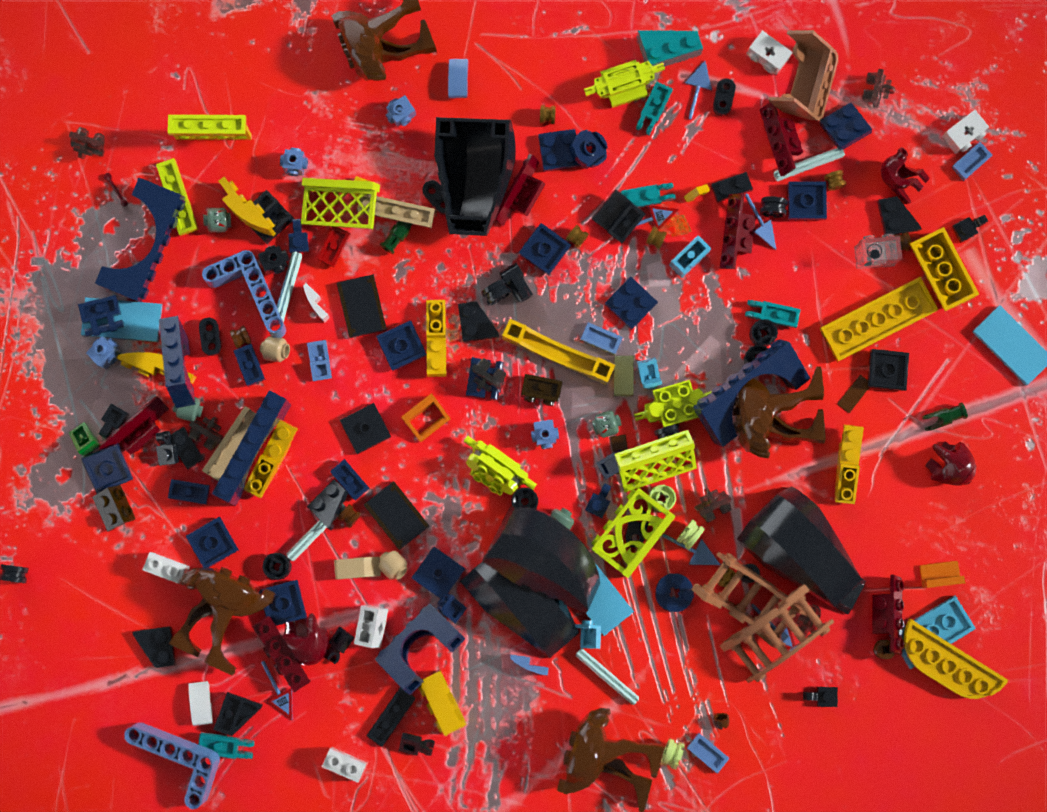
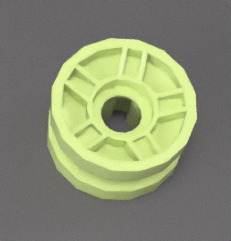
(669, 494)
(690, 534)
(672, 754)

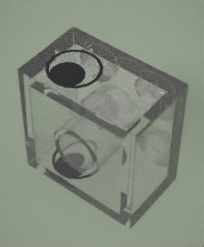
(878, 252)

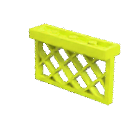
(209, 127)
(336, 187)
(654, 453)

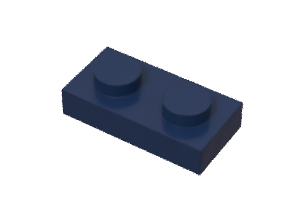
(249, 365)
(349, 479)
(189, 491)

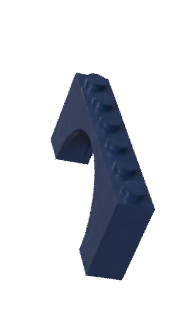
(135, 279)
(717, 407)
(233, 479)

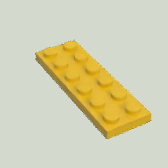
(878, 319)

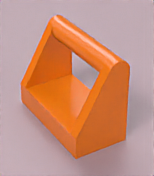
(419, 409)

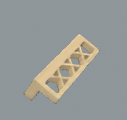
(401, 211)
(229, 444)

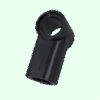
(515, 280)

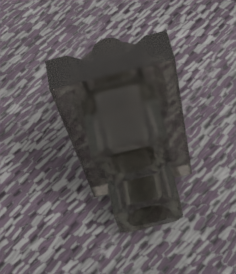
(878, 80)
(85, 145)
(481, 370)
(199, 428)
(710, 502)
(804, 622)

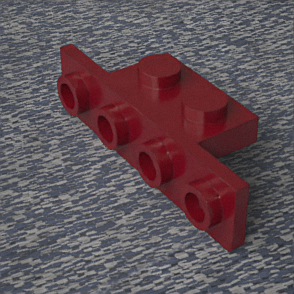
(782, 138)
(522, 192)
(737, 232)
(138, 428)
(888, 614)
(281, 654)

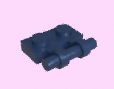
(98, 310)
(472, 386)

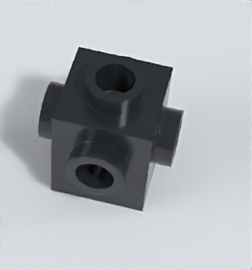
(271, 253)

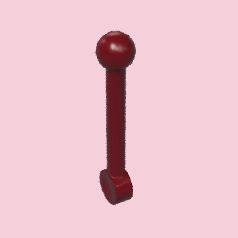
(108, 177)

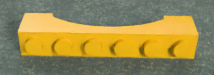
(577, 361)

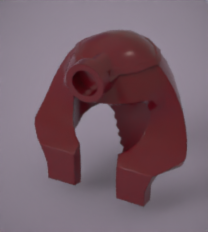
(895, 173)
(959, 464)
(311, 648)

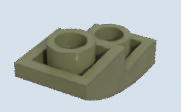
(624, 376)

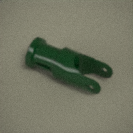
(397, 235)
(946, 416)

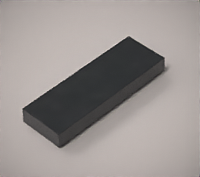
(391, 717)

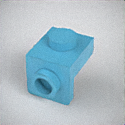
(649, 373)
(590, 635)

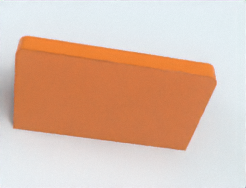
(940, 574)

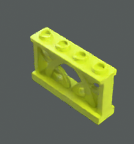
(632, 559)

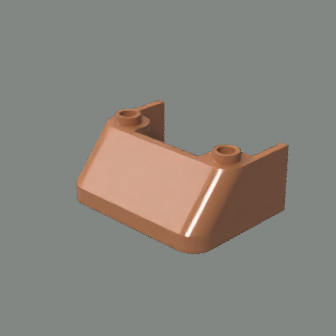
(813, 76)

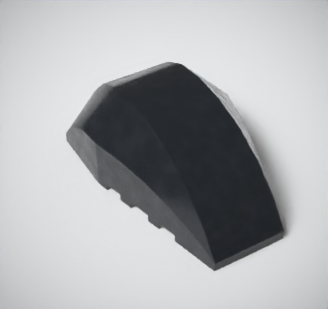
(474, 170)
(801, 546)
(545, 556)
(529, 614)

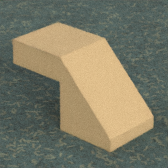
(357, 568)

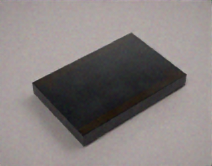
(361, 306)
(396, 515)

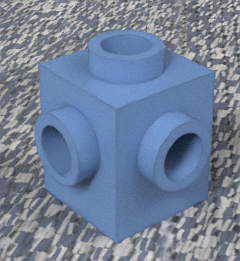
(400, 111)
(294, 168)
(104, 352)
(544, 427)

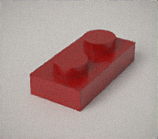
(333, 246)

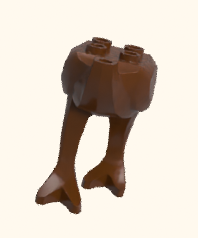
(365, 47)
(757, 419)
(223, 597)
(595, 754)

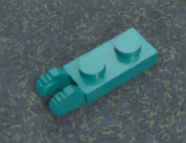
(654, 106)
(649, 195)
(777, 313)
(226, 745)

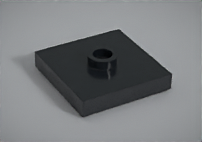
(888, 370)
(365, 428)

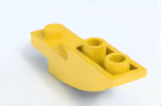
(246, 210)
(436, 338)
(146, 362)
(271, 459)
(848, 464)

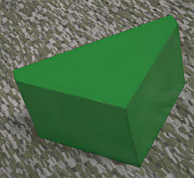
(84, 439)

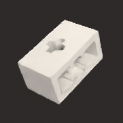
(761, 46)
(973, 125)
(165, 567)
(371, 626)
(344, 764)

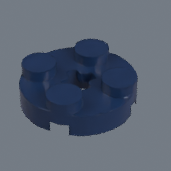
(580, 153)
(672, 603)

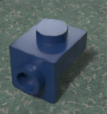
(451, 607)

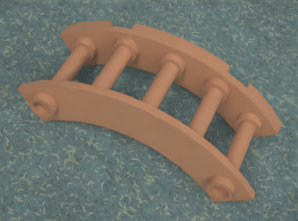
(739, 610)
(763, 625)

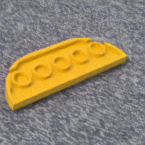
(949, 664)

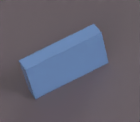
(971, 161)
(601, 338)
(707, 753)

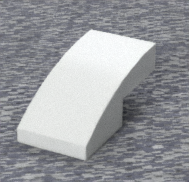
(313, 299)
(200, 703)

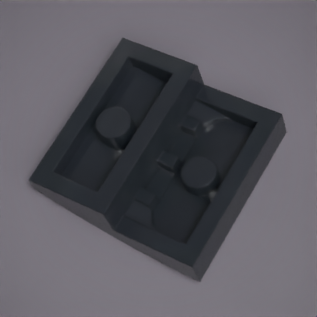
(276, 212)
(618, 215)

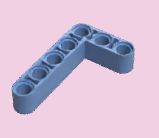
(257, 286)
(180, 756)

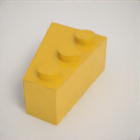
(442, 703)

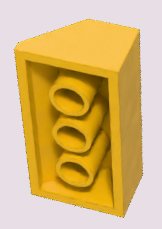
(944, 269)

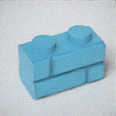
(690, 256)

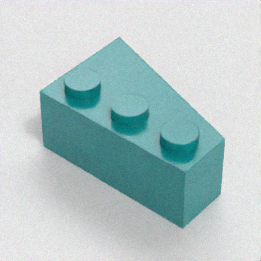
(668, 46)

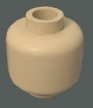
(275, 349)
(393, 565)

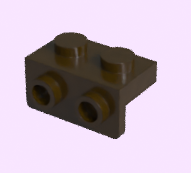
(541, 389)
(113, 507)

